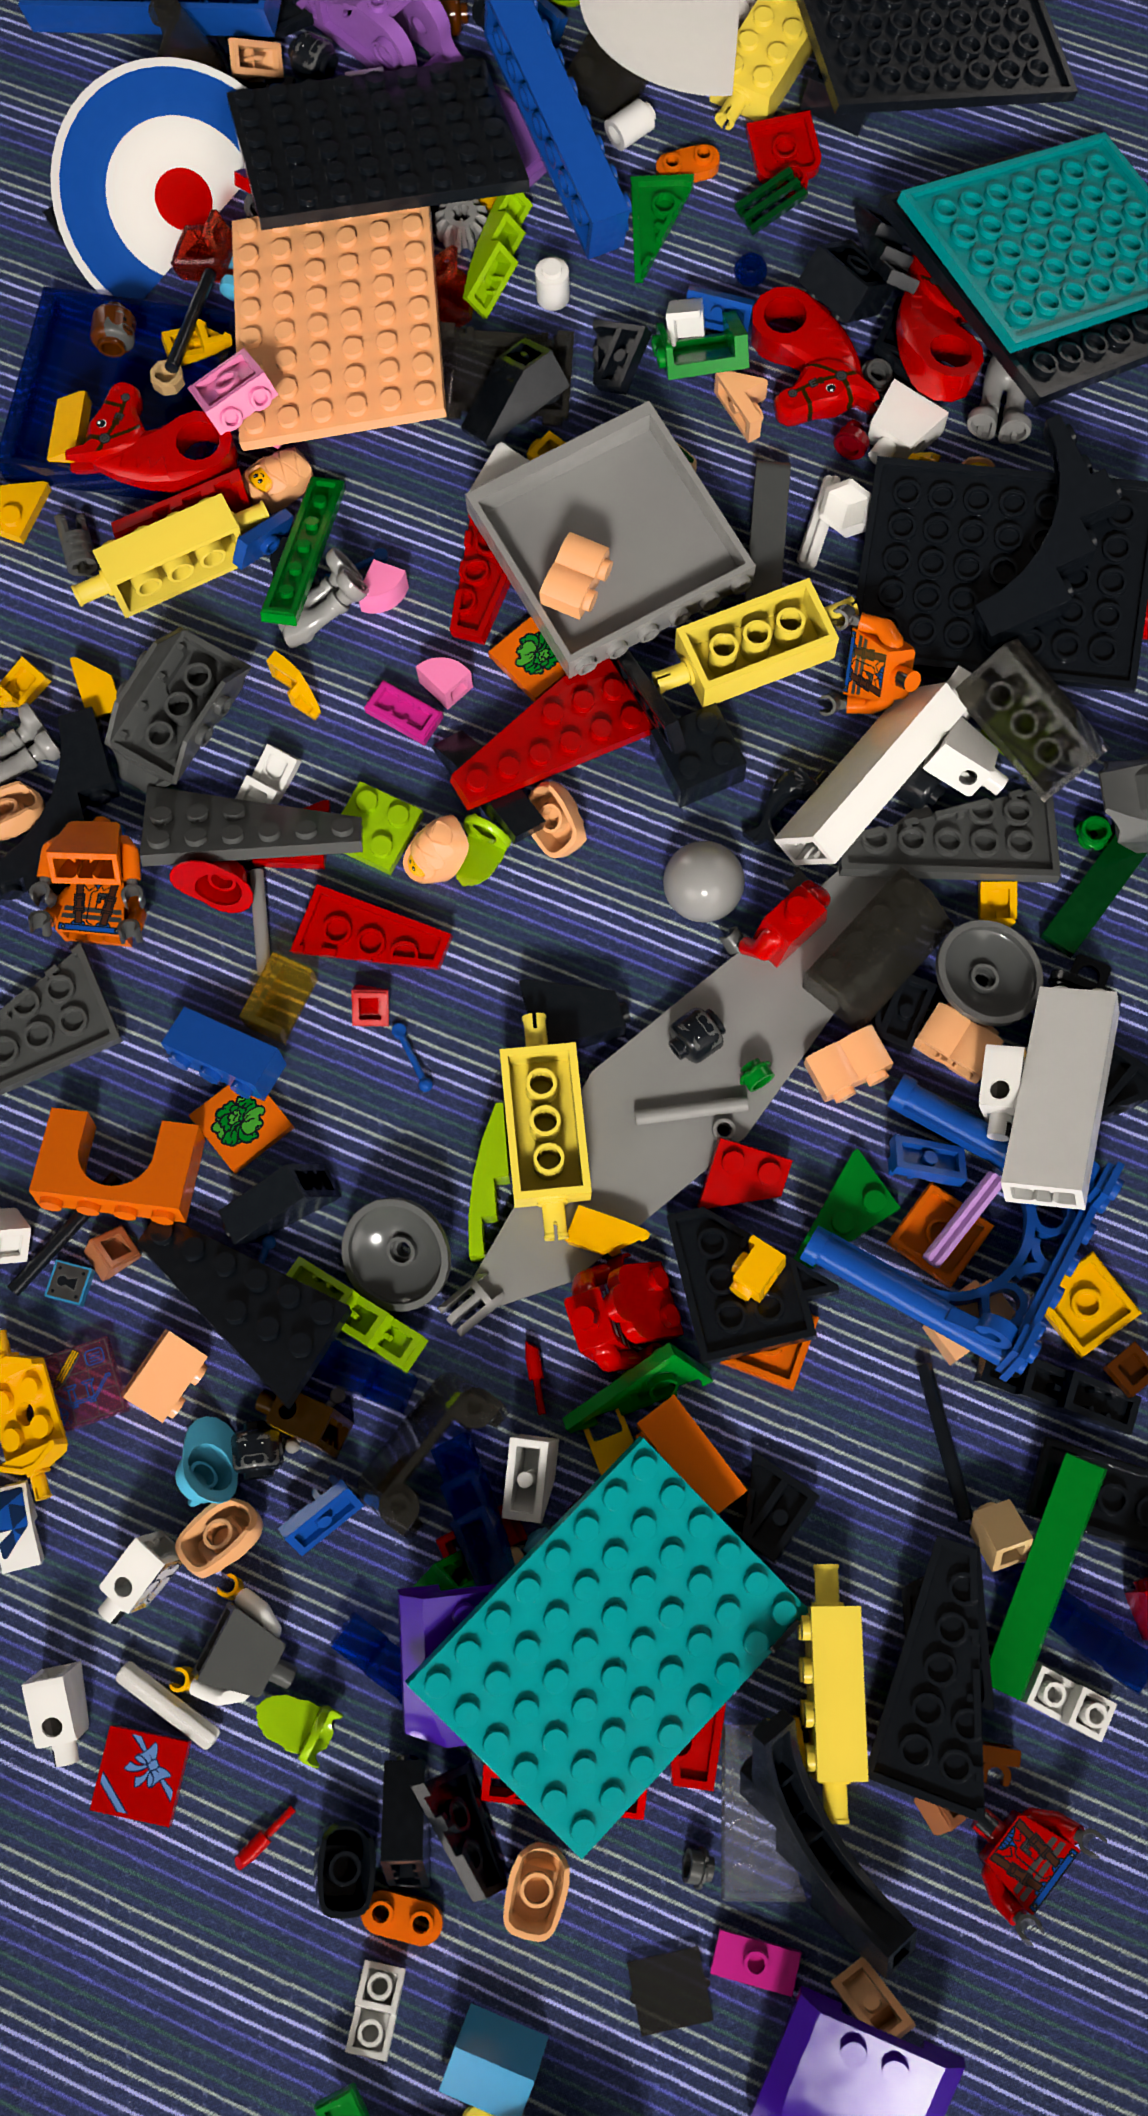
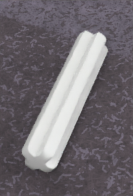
(816, 530)
(167, 1705)

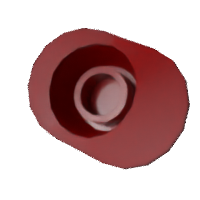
(216, 883)

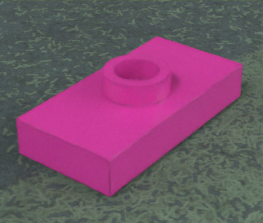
(403, 712)
(755, 1962)

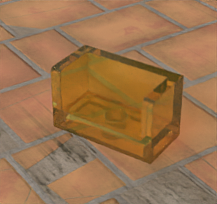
(278, 997)

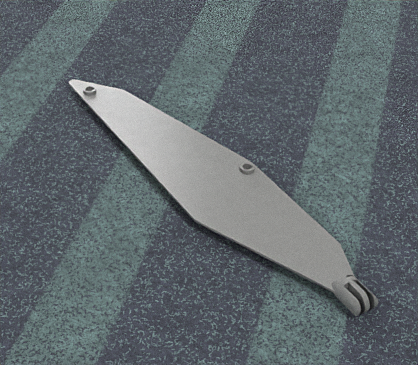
(648, 1164)

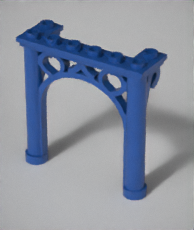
(998, 1340)

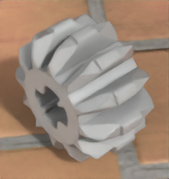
(460, 223)

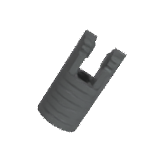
(76, 545)

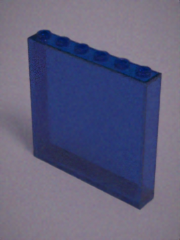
(65, 361)

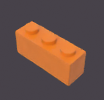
(690, 1454)

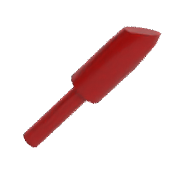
(535, 1373)
(261, 1840)

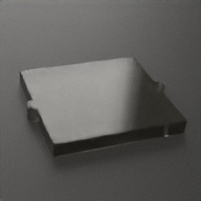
(670, 1991)

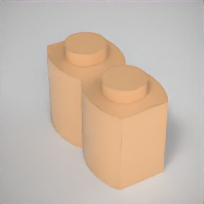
(575, 575)
(956, 1041)
(849, 1064)

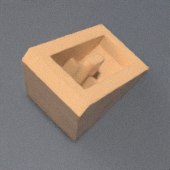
(255, 59)

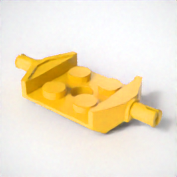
(28, 1445)

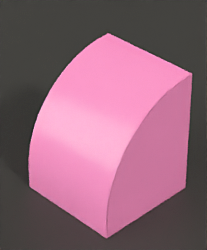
(386, 587)
(445, 679)

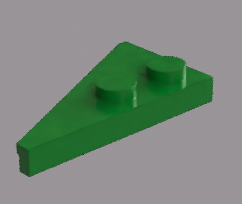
(655, 207)
(854, 1204)
(641, 1386)

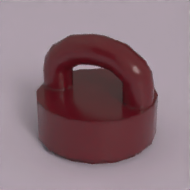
(851, 441)

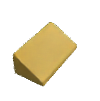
(69, 425)

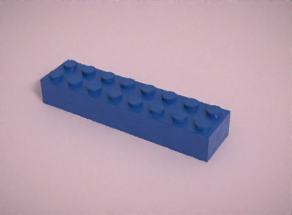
(213, 17)
(558, 124)

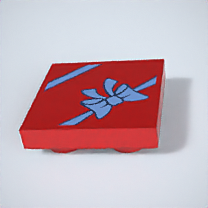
(140, 1776)

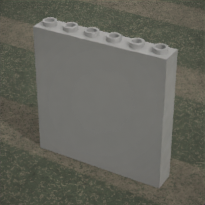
(641, 500)

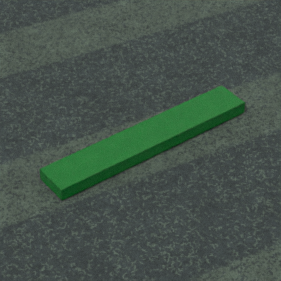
(303, 552)
(1045, 1574)

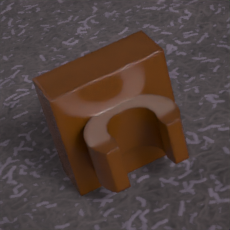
(1129, 1369)
(1000, 1756)

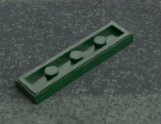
(1091, 897)

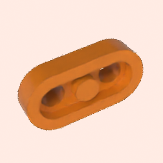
(699, 160)
(402, 1912)

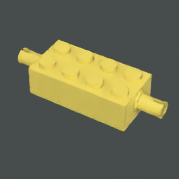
(767, 61)
(169, 555)
(753, 643)
(545, 1126)
(834, 1693)

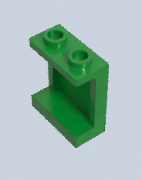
(705, 353)

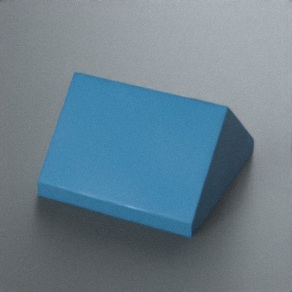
(494, 2063)

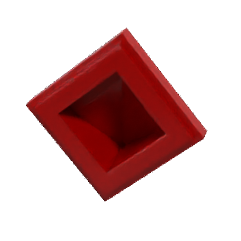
(370, 1006)

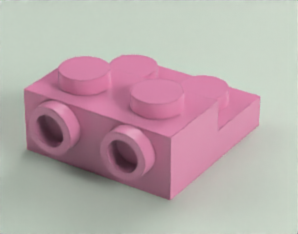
(233, 391)

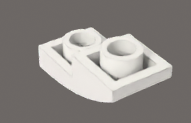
(1069, 1702)
(375, 2010)

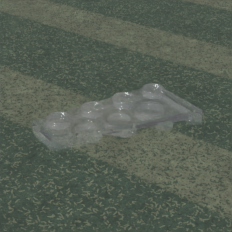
(748, 1840)

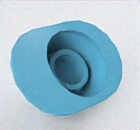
(206, 1463)

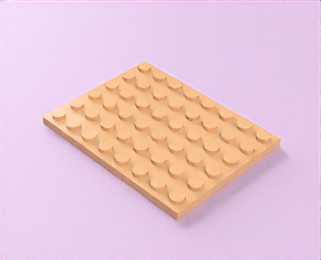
(339, 324)

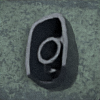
(344, 1869)

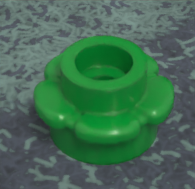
(1094, 824)
(756, 1074)

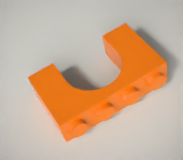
(158, 1193)

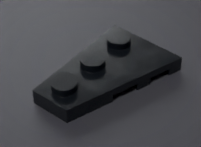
(463, 1829)

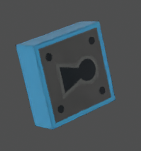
(69, 1283)

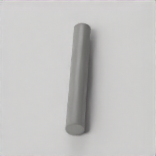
(260, 919)
(691, 1110)

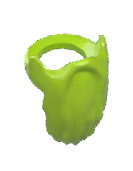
(485, 850)
(297, 1725)

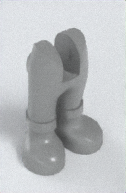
(983, 419)
(327, 599)
(29, 731)

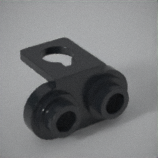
(1073, 981)

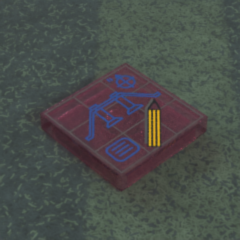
(86, 1383)

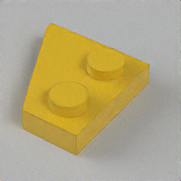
(20, 508)

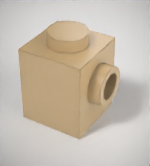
(1000, 1534)

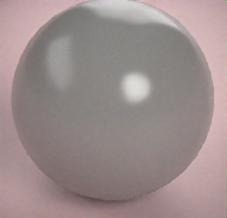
(703, 881)

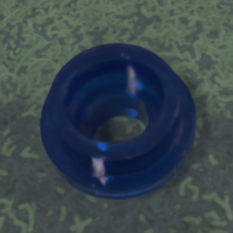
(750, 262)

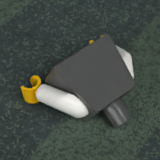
(239, 1653)

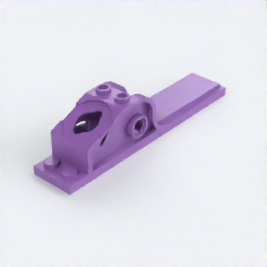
(381, 34)

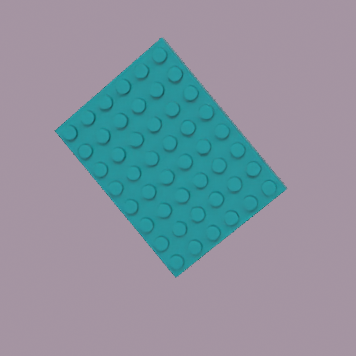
(1042, 238)
(607, 1647)

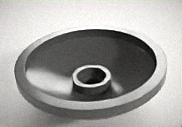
(1000, 961)
(380, 1265)

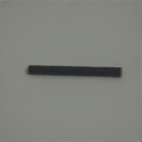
(189, 322)
(54, 1245)
(945, 1442)

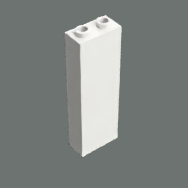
(870, 775)
(1061, 1098)

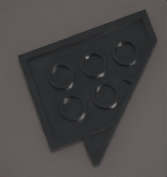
(723, 1321)

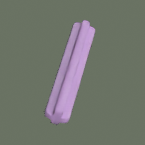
(963, 1220)

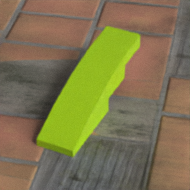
(494, 252)
(490, 1170)
(367, 1322)

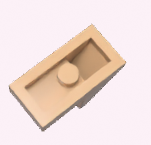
(740, 398)
(871, 1999)

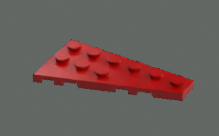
(557, 732)

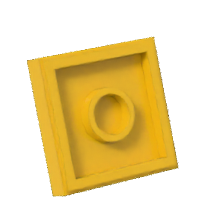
(1090, 1307)

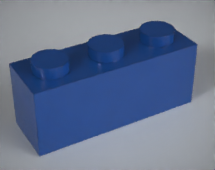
(223, 1054)

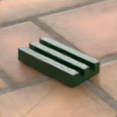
(765, 189)

